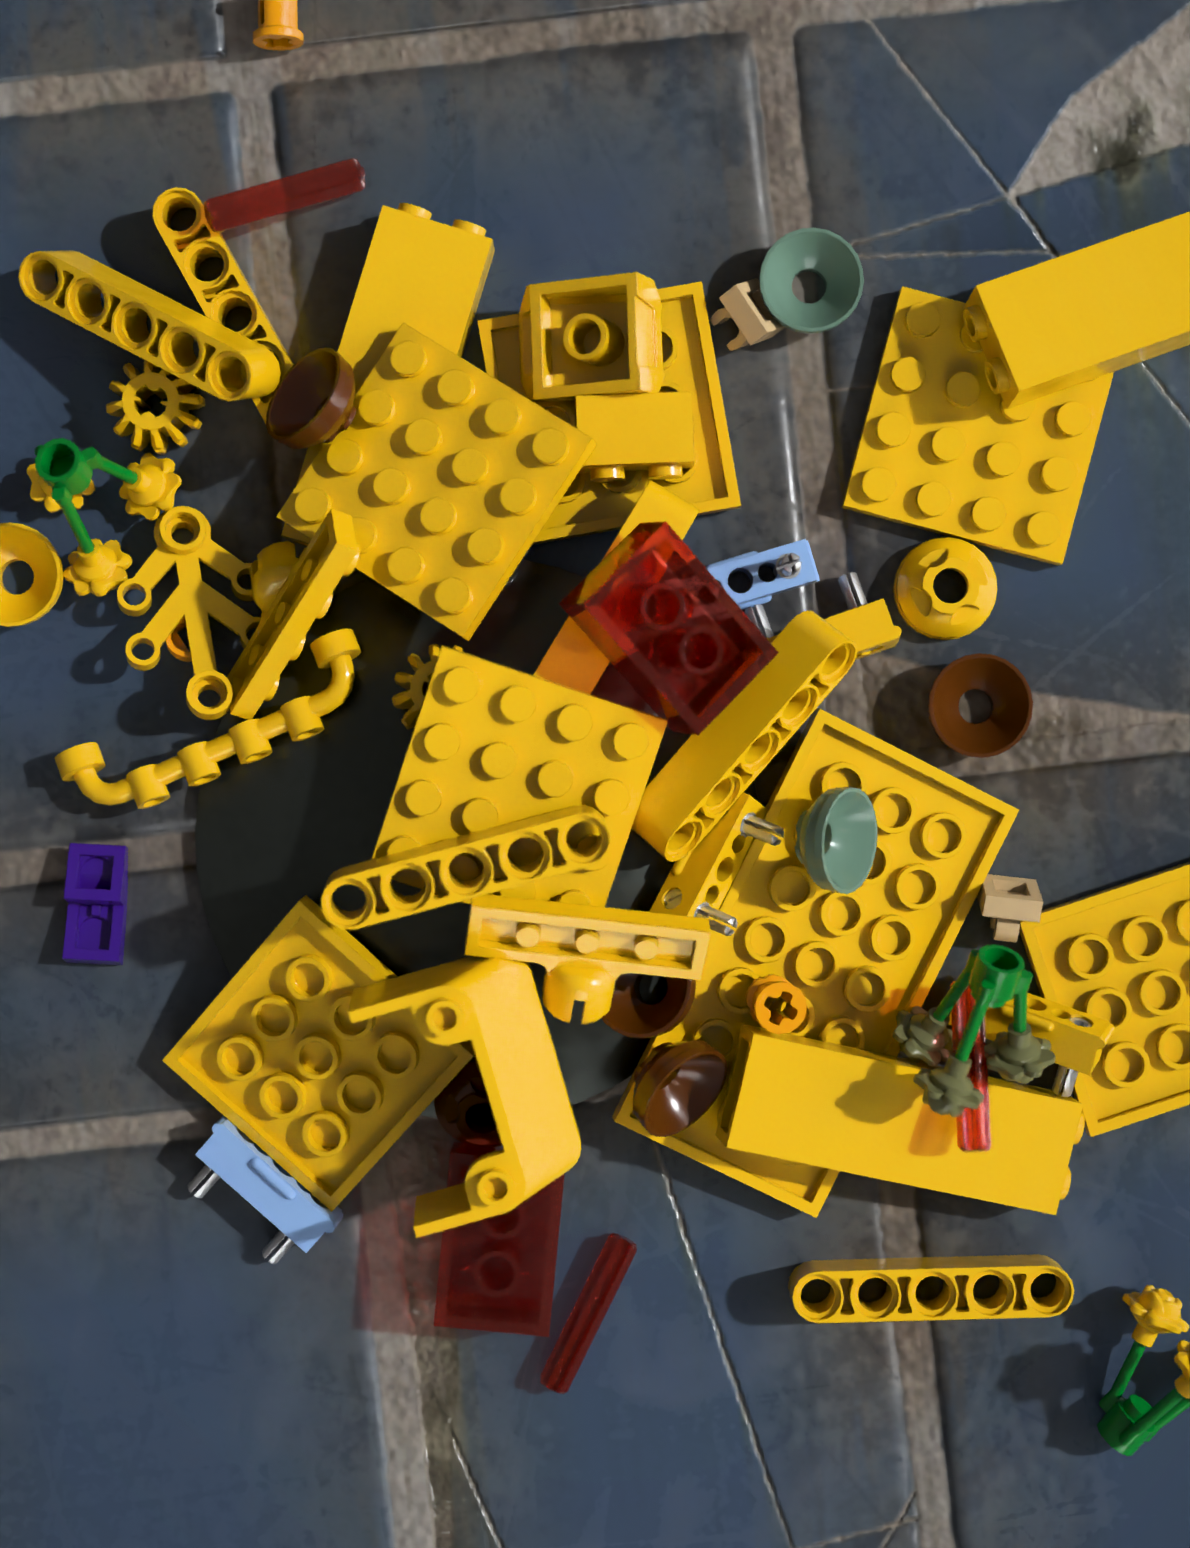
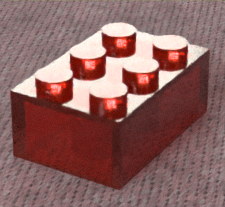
(669, 627)
(501, 1267)

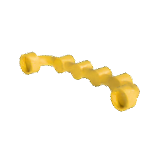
(245, 739)

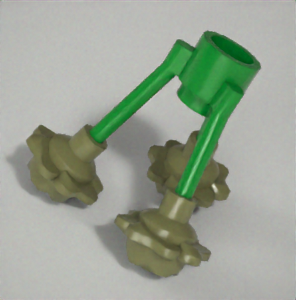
(995, 978)

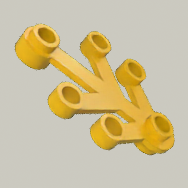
(189, 600)

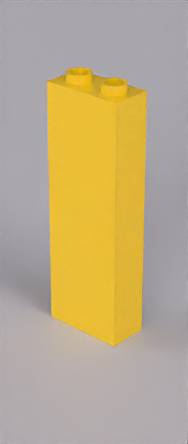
(415, 276)
(1084, 312)
(868, 1119)

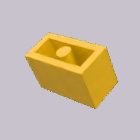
(637, 434)

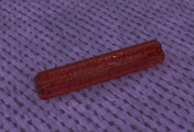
(284, 195)
(972, 1124)
(588, 1313)

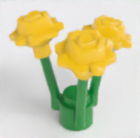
(65, 474)
(1133, 1419)

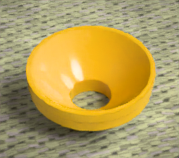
(29, 545)
(916, 595)

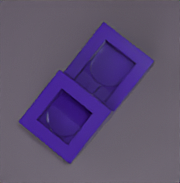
(96, 904)

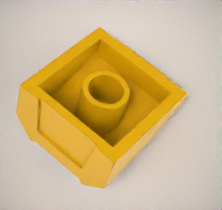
(591, 337)

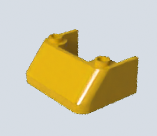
(503, 1016)

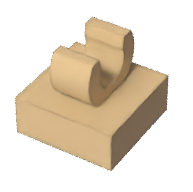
(748, 311)
(1008, 903)

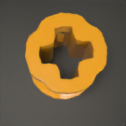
(278, 25)
(776, 1020)

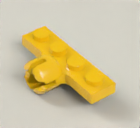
(290, 597)
(585, 946)

